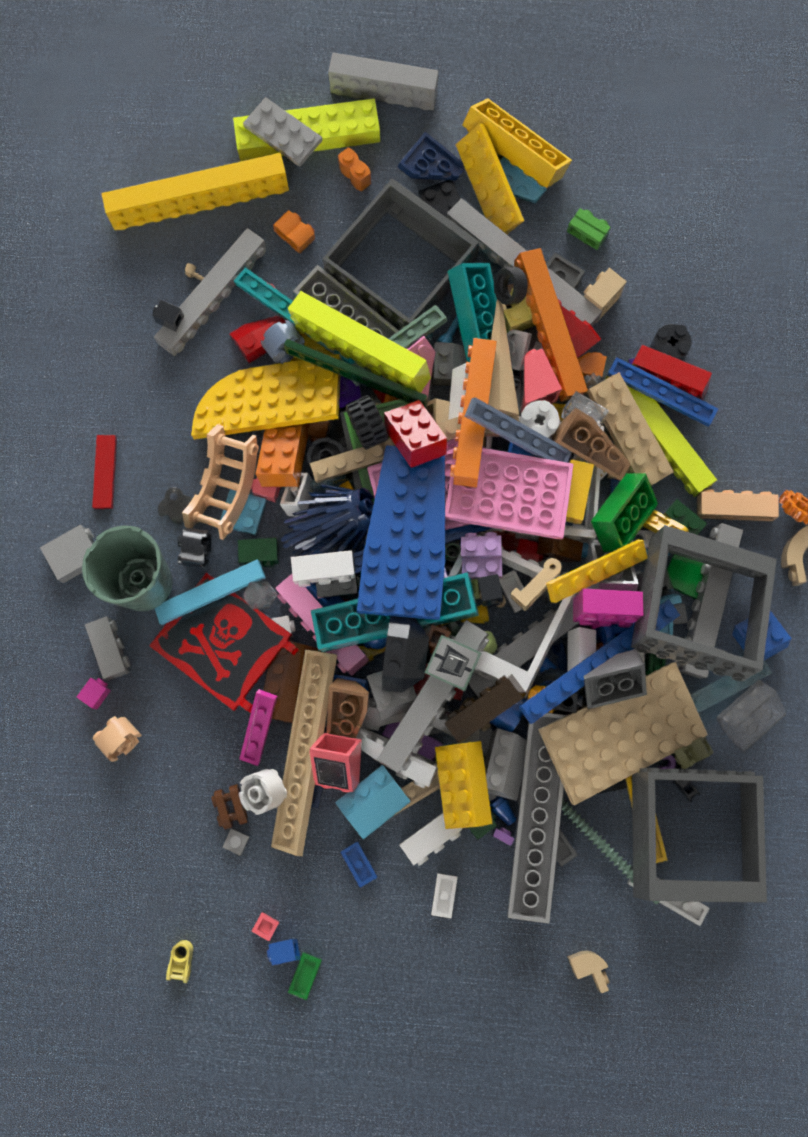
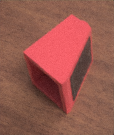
(537, 379)
(336, 762)

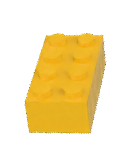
(463, 785)

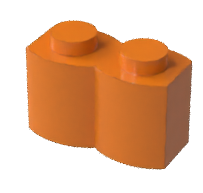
(354, 169)
(294, 231)

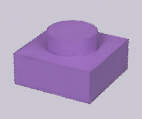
(503, 835)

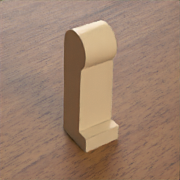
(538, 585)

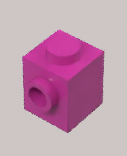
(94, 693)

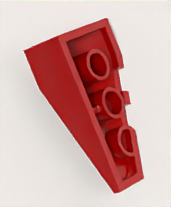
(580, 332)

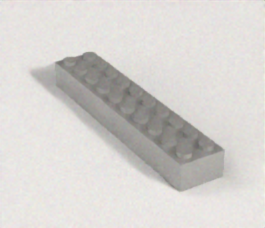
(536, 830)

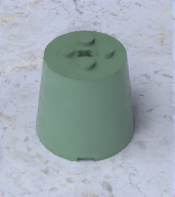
(127, 569)

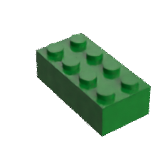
(624, 512)

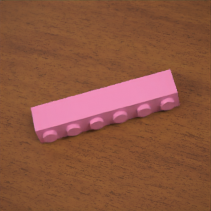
(301, 604)

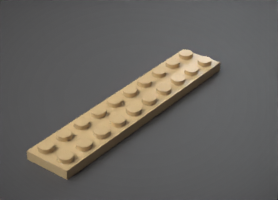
(306, 729)

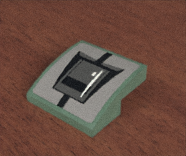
(453, 662)

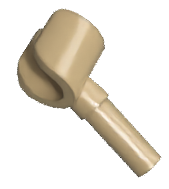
(190, 272)

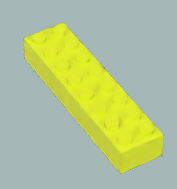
(337, 124)
(359, 343)

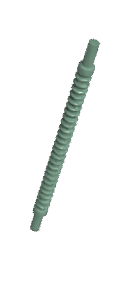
(605, 848)

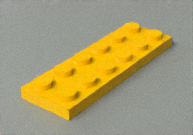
(489, 179)

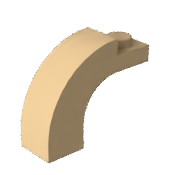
(793, 556)

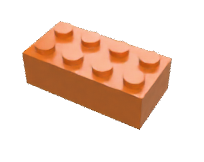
(282, 456)

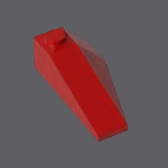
(249, 337)

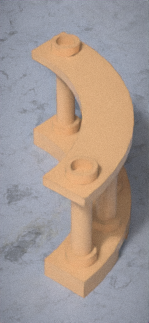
(211, 478)

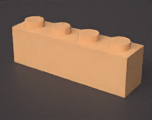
(737, 506)

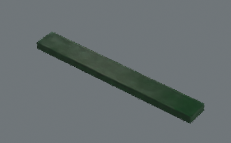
(354, 373)

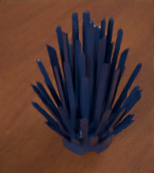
(344, 516)

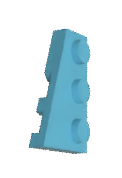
(522, 185)

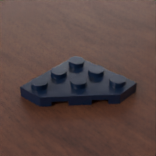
(431, 161)

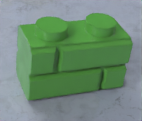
(588, 228)

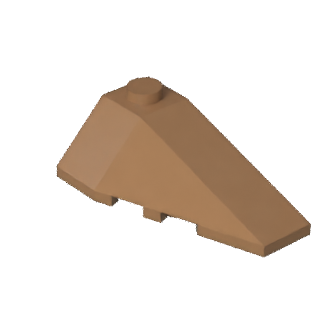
(587, 440)
(346, 707)

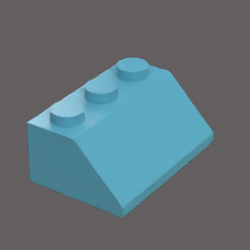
(373, 802)

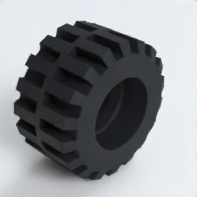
(367, 422)

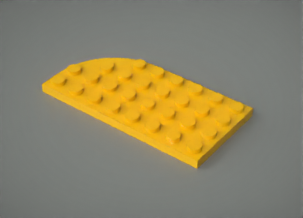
(269, 398)

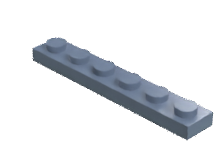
(515, 431)

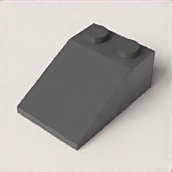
(447, 357)
(616, 680)

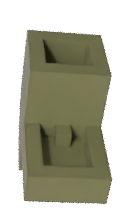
(693, 753)

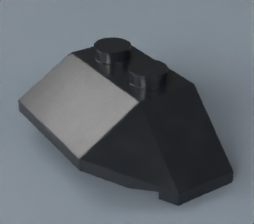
(404, 654)

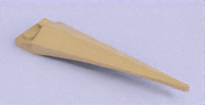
(502, 385)

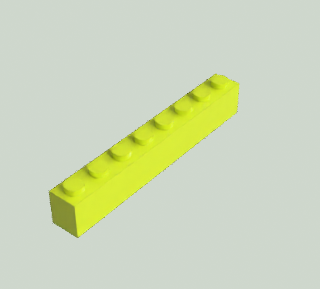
(677, 450)

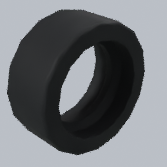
(519, 283)

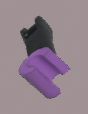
(679, 783)

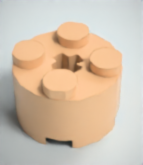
(117, 738)

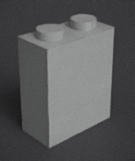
(67, 552)

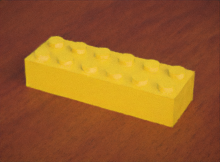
(518, 143)

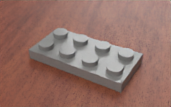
(282, 131)

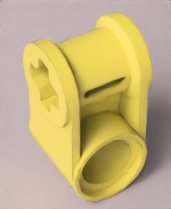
(179, 965)

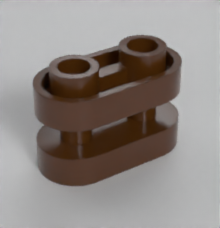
(220, 800)

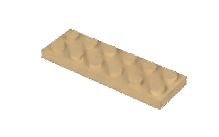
(630, 429)

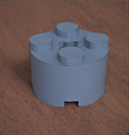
(275, 339)

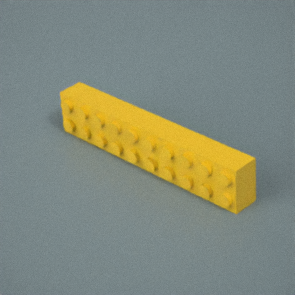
(195, 192)

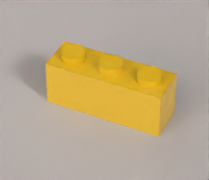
(579, 491)

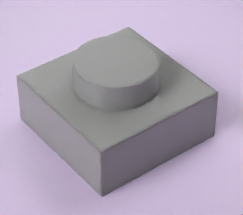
(236, 842)

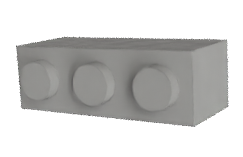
(108, 648)

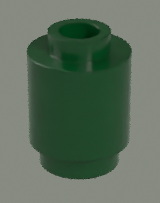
(452, 548)

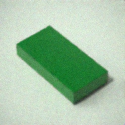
(304, 976)

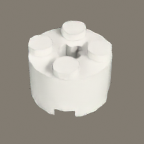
(543, 411)
(262, 791)

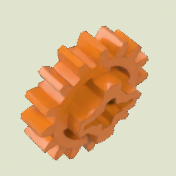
(795, 505)

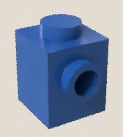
(283, 952)

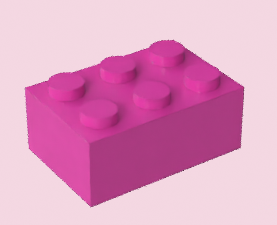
(607, 607)

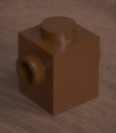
(435, 634)

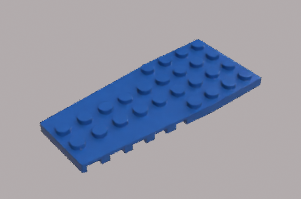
(405, 541)

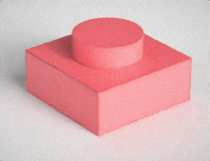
(265, 926)

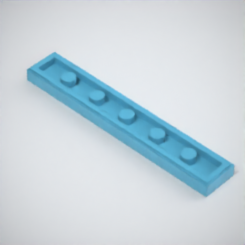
(209, 592)

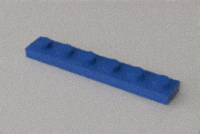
(664, 392)

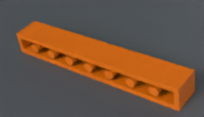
(550, 323)
(472, 434)

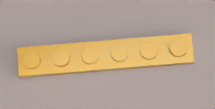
(596, 571)

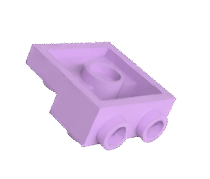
(481, 555)

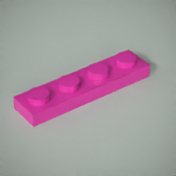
(258, 727)

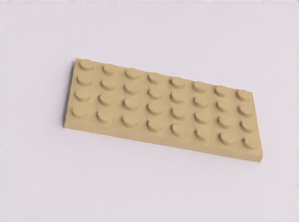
(619, 738)

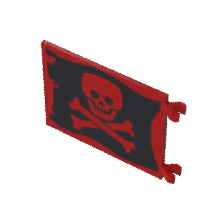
(223, 646)

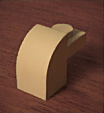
(587, 963)

